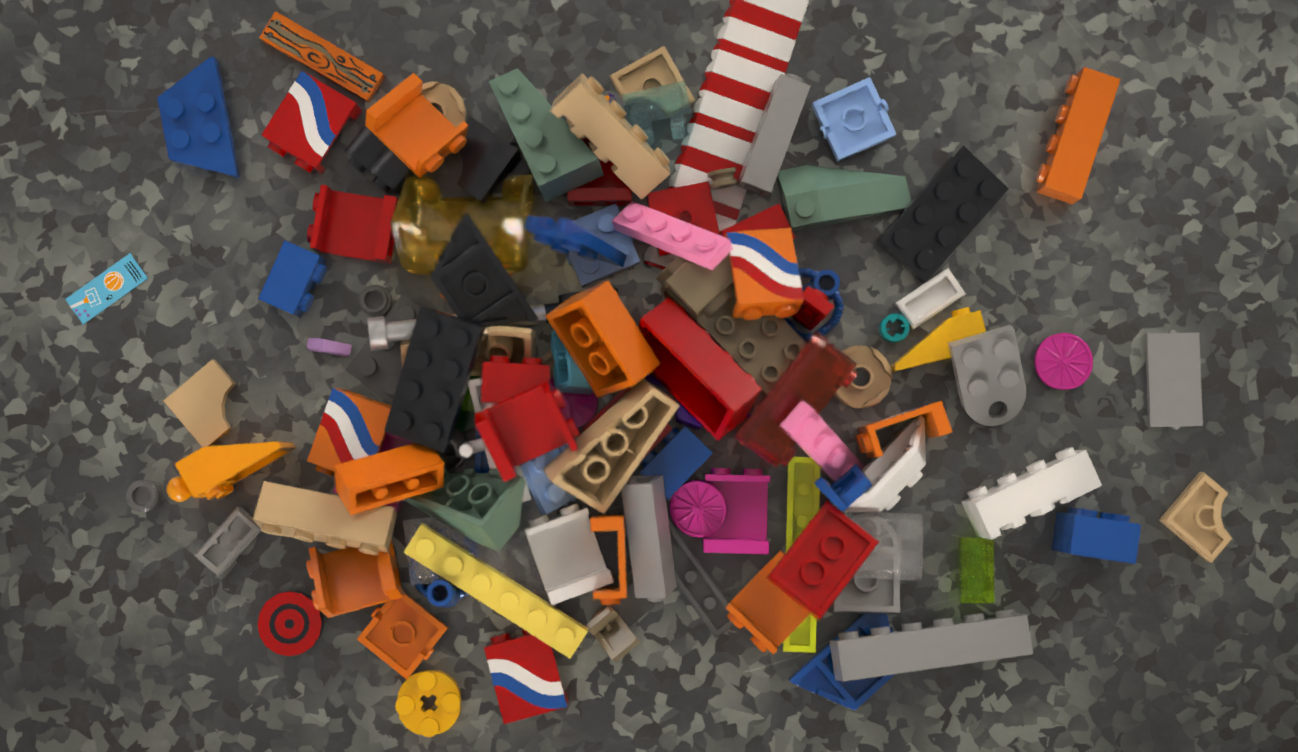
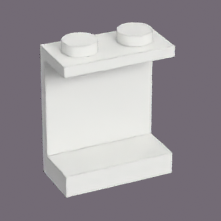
(567, 554)

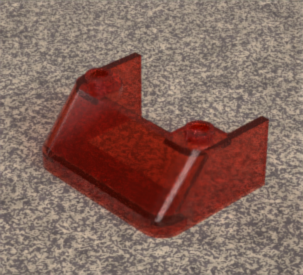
(810, 377)

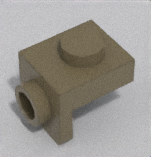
(612, 633)

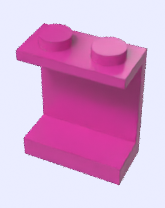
(746, 515)

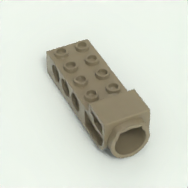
(757, 346)

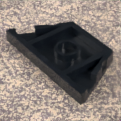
(476, 280)

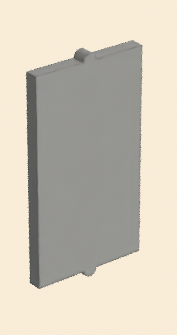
(1173, 379)

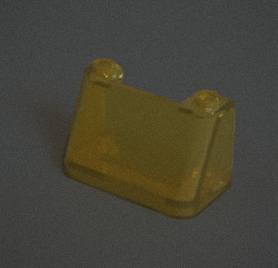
(426, 222)

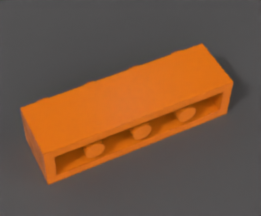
(1077, 135)

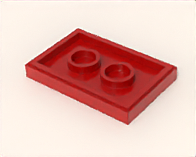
(822, 560)

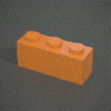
(388, 477)

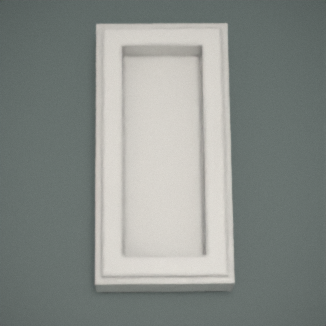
(930, 298)

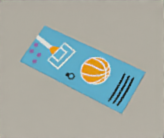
(106, 288)

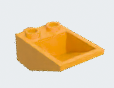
(216, 469)

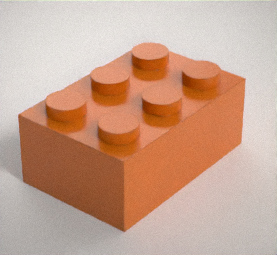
(603, 339)

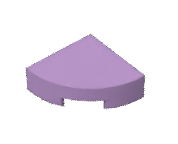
(329, 346)

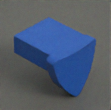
(846, 488)

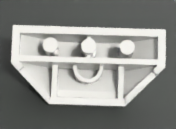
(898, 467)

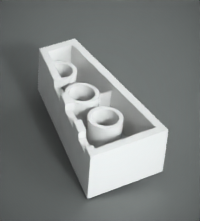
(1030, 492)

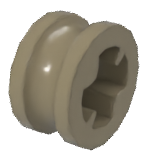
(722, 178)

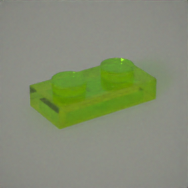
(976, 570)

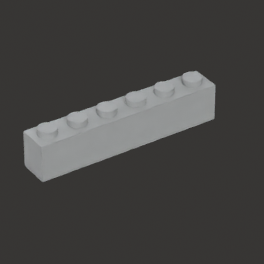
(930, 647)

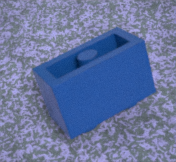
(293, 279)
(677, 460)

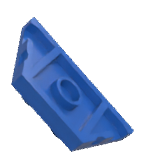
(198, 121)
(568, 237)
(818, 672)

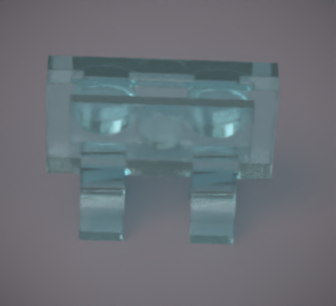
(656, 104)

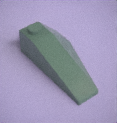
(831, 196)
(476, 505)

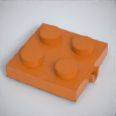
(403, 634)

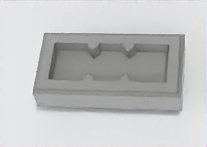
(228, 541)

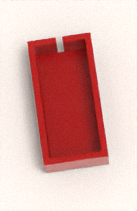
(698, 369)

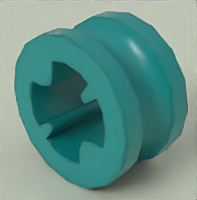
(896, 337)

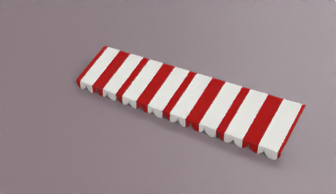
(746, 63)

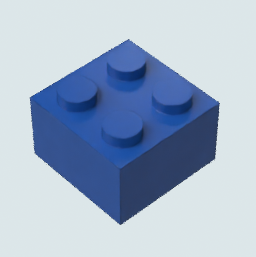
(1102, 537)

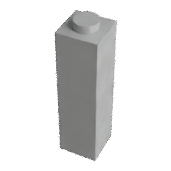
(773, 134)
(649, 537)

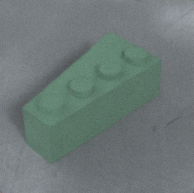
(549, 147)

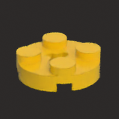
(429, 721)

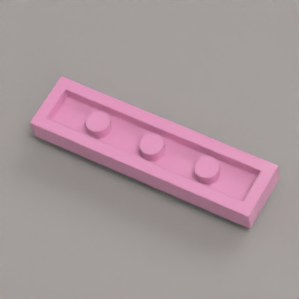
(672, 235)
(819, 441)

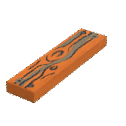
(322, 57)

